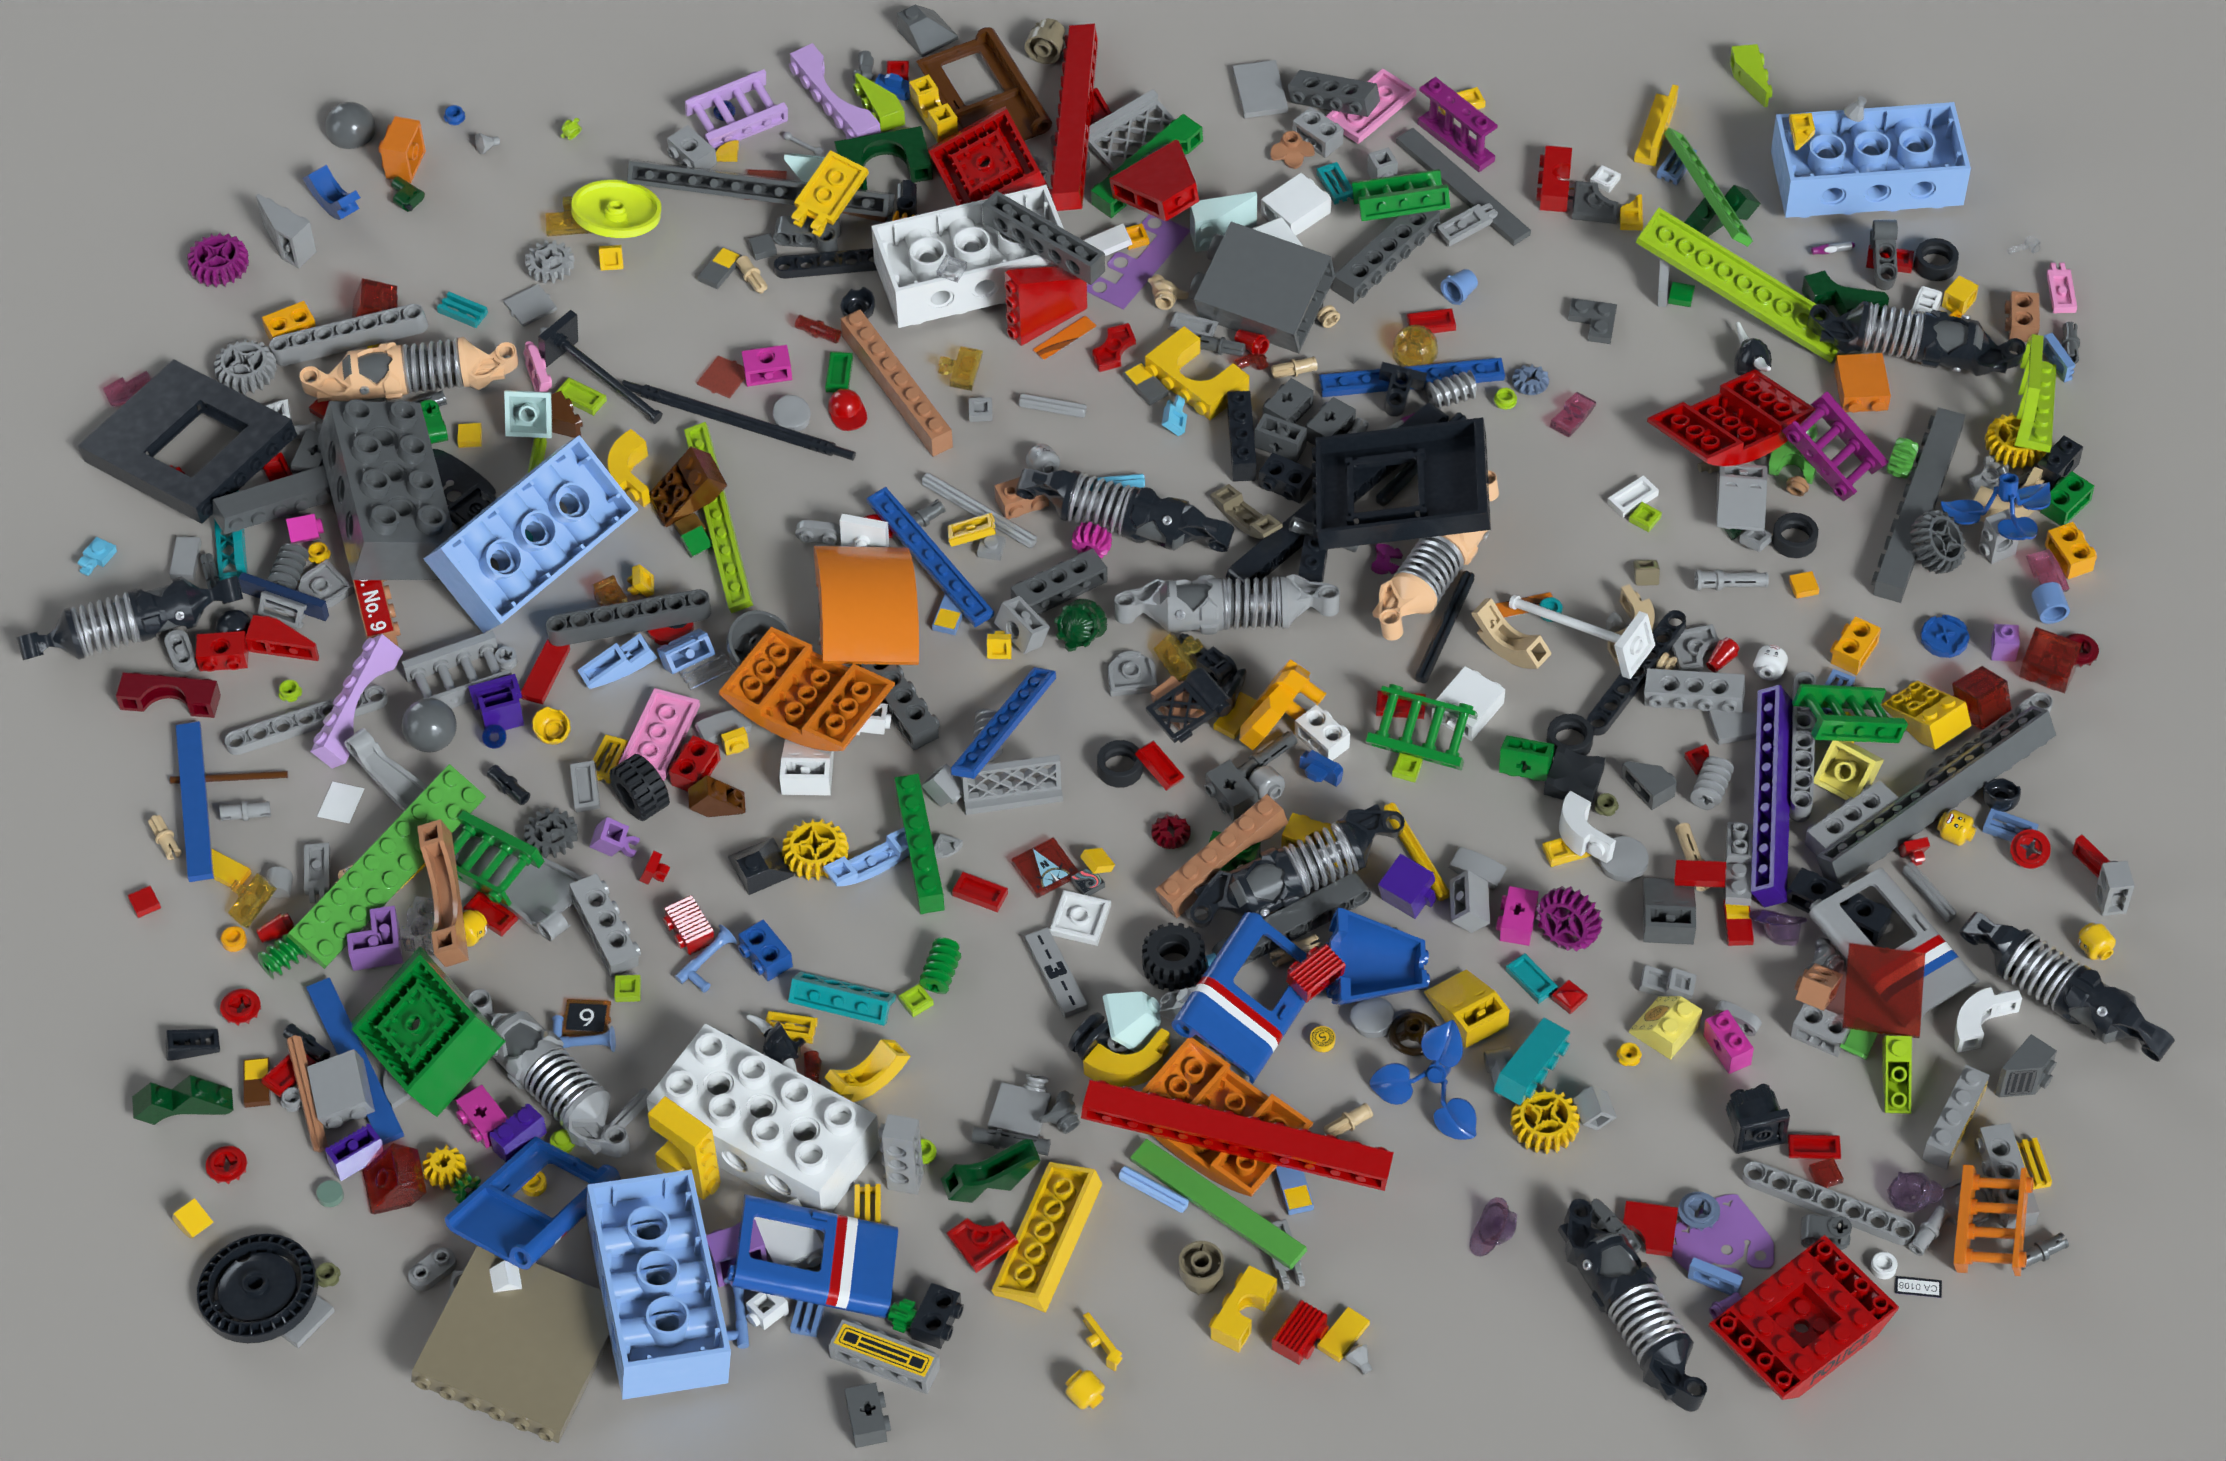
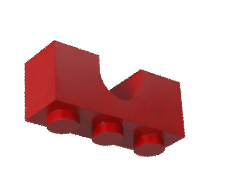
(1556, 165)

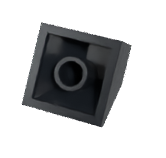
(760, 866)

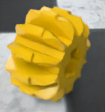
(444, 1167)

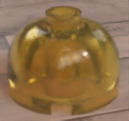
(1415, 346)

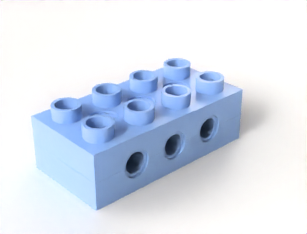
(1880, 164)
(560, 539)
(657, 1284)

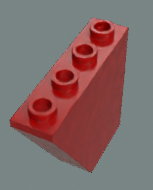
(1158, 183)
(1041, 300)

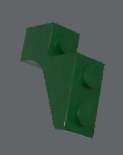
(1707, 222)
(1823, 290)
(188, 1097)
(999, 1172)

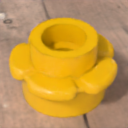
(318, 552)
(1629, 1049)

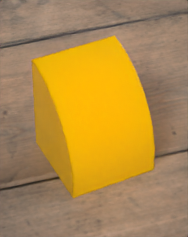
(192, 1219)

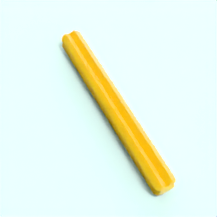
(1418, 854)

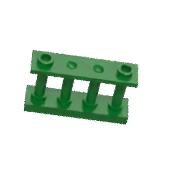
(1400, 195)
(1849, 728)
(1428, 749)
(507, 845)

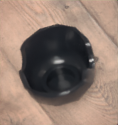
(857, 300)
(232, 621)
(2001, 794)

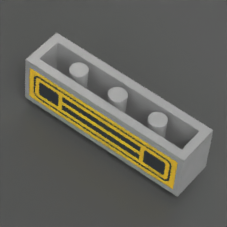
(1955, 1117)
(884, 1356)

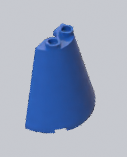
(1376, 959)

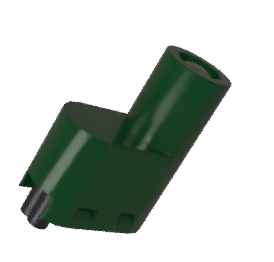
(408, 195)

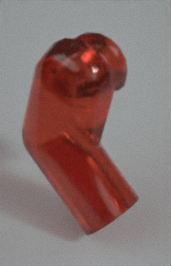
(1251, 359)

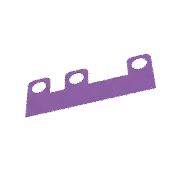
(1141, 269)

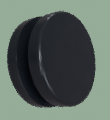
(1089, 1035)

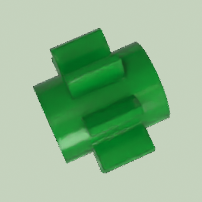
(462, 1184)
(902, 1315)

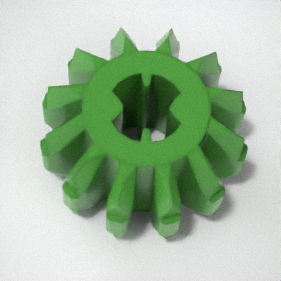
(1902, 457)

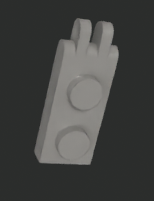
(1466, 223)
(317, 870)

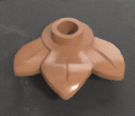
(1292, 149)

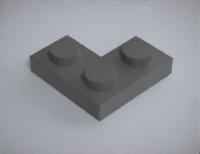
(1597, 314)

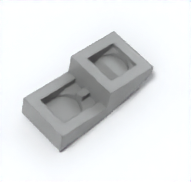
(713, 726)
(1479, 865)
(1667, 983)

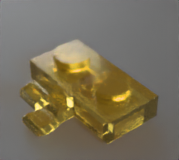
(563, 222)
(963, 369)
(1176, 655)
(251, 899)

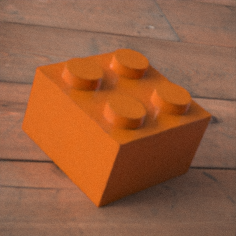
(402, 148)

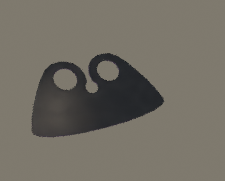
(463, 475)

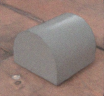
(282, 880)

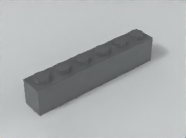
(272, 500)

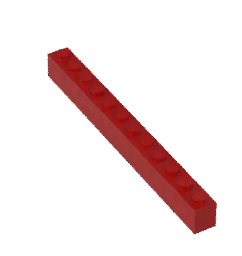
(1074, 117)
(1237, 1134)

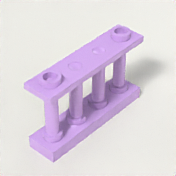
(743, 128)

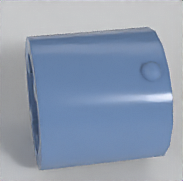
(2050, 603)

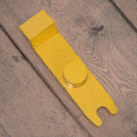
(1099, 1337)

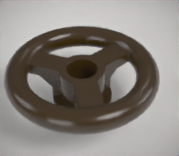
(1413, 1021)

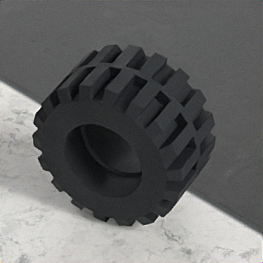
(639, 787)
(1173, 973)

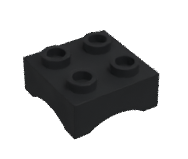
(1575, 774)

